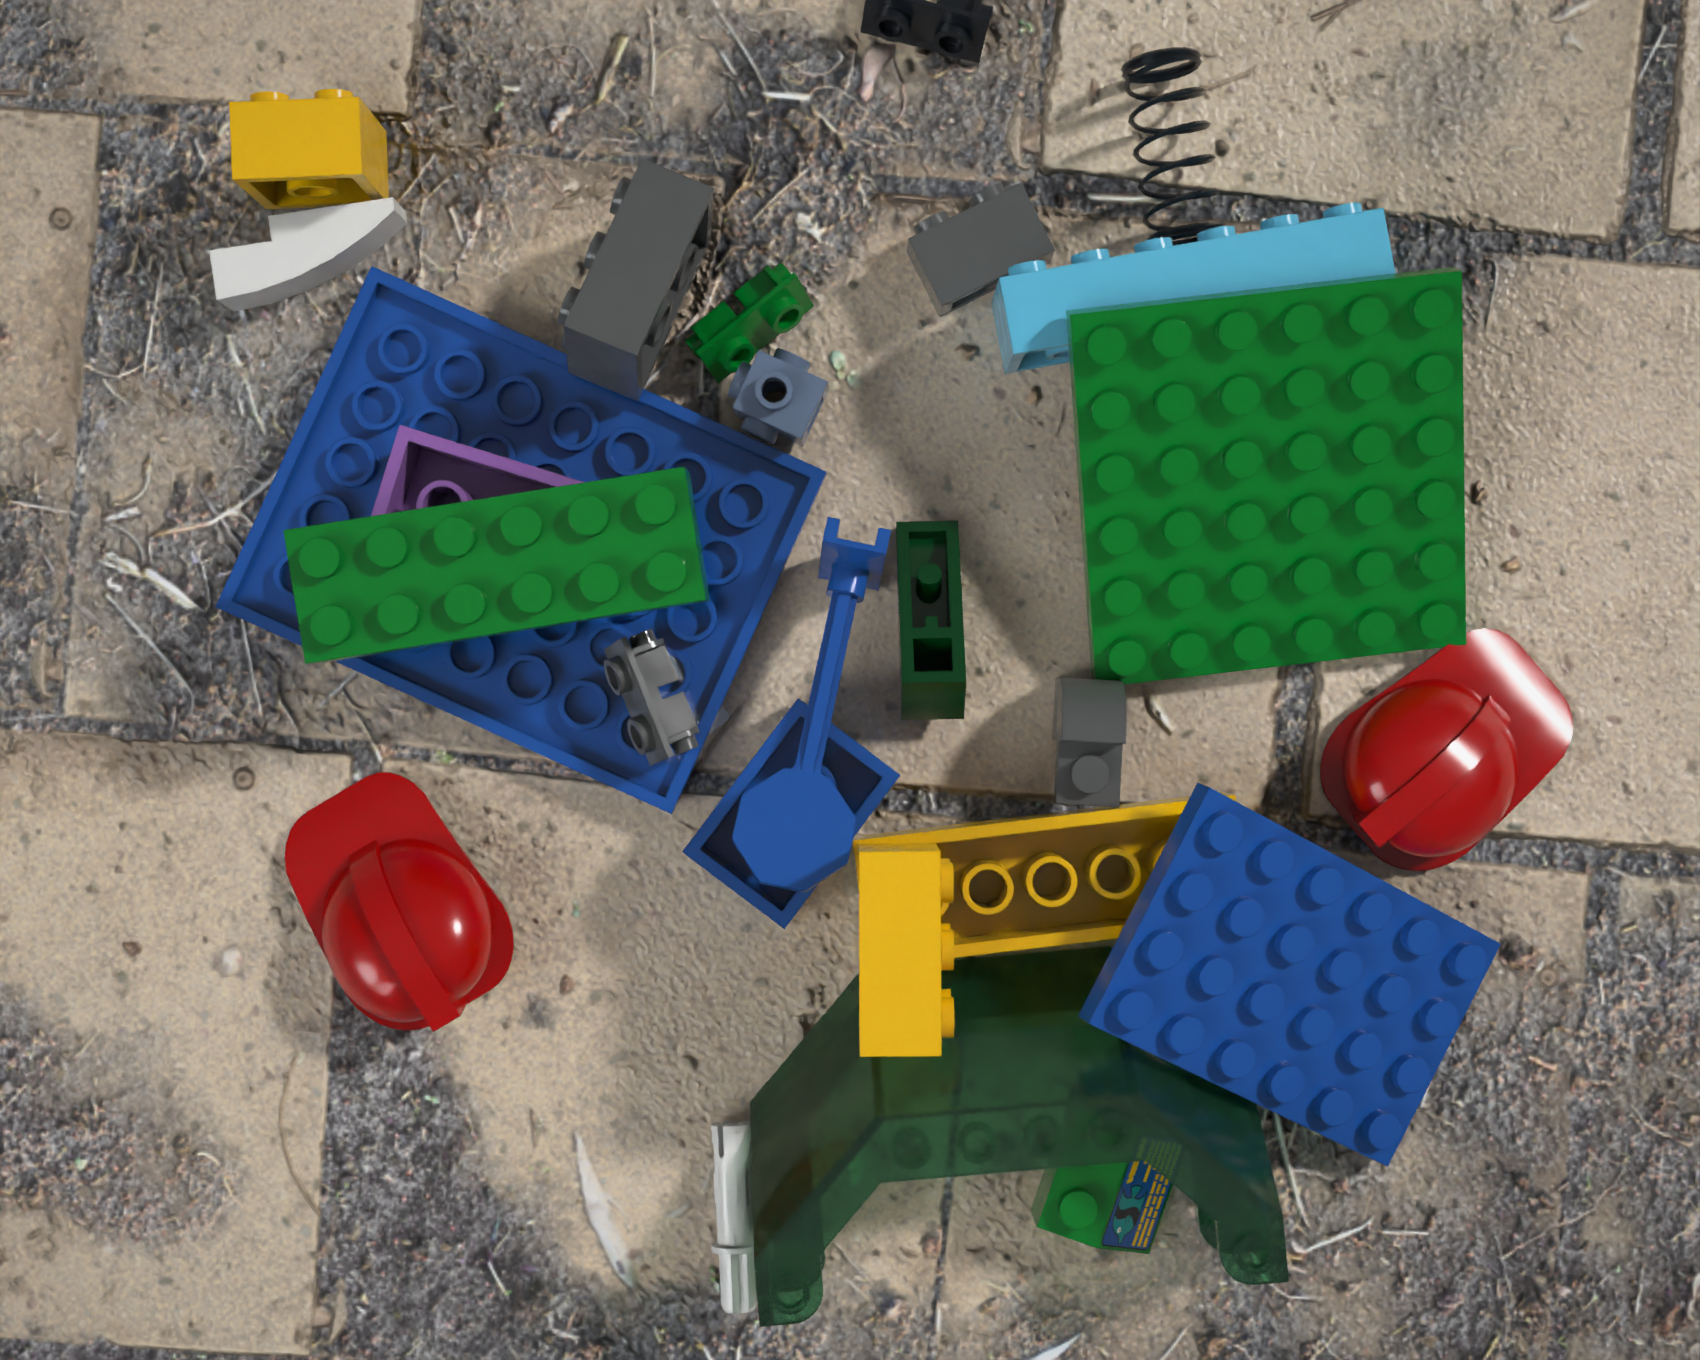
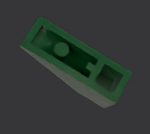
(930, 621)

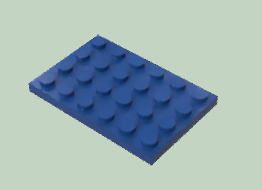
(1289, 976)

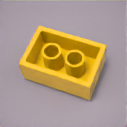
(904, 950)

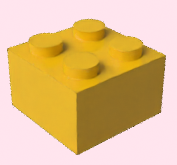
(308, 150)

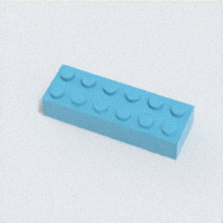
(1034, 300)

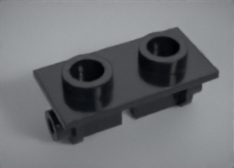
(944, 27)

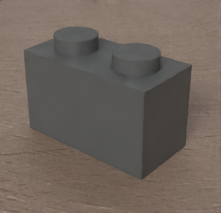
(970, 251)

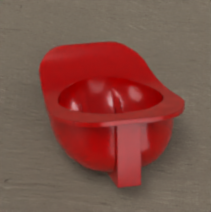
(1446, 751)
(397, 904)

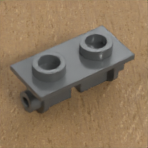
(653, 720)

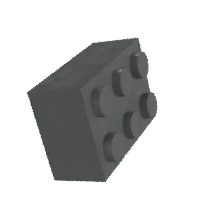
(636, 278)

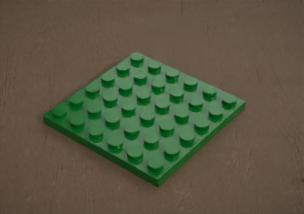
(1271, 475)

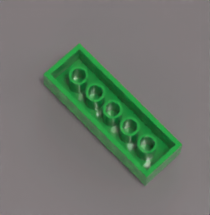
(496, 565)

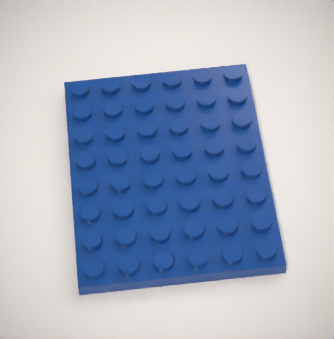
(491, 388)

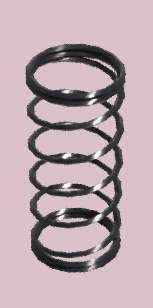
(1150, 61)

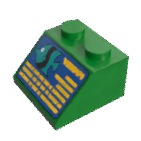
(1103, 1204)

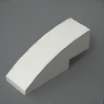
(303, 252)

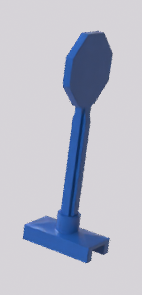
(796, 822)

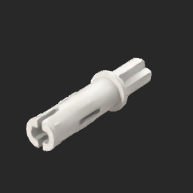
(734, 1215)

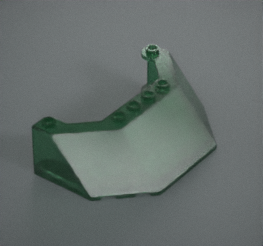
(1009, 1094)

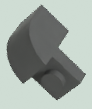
(1090, 741)

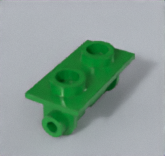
(772, 305)

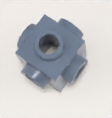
(788, 418)

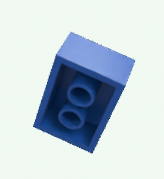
(851, 767)

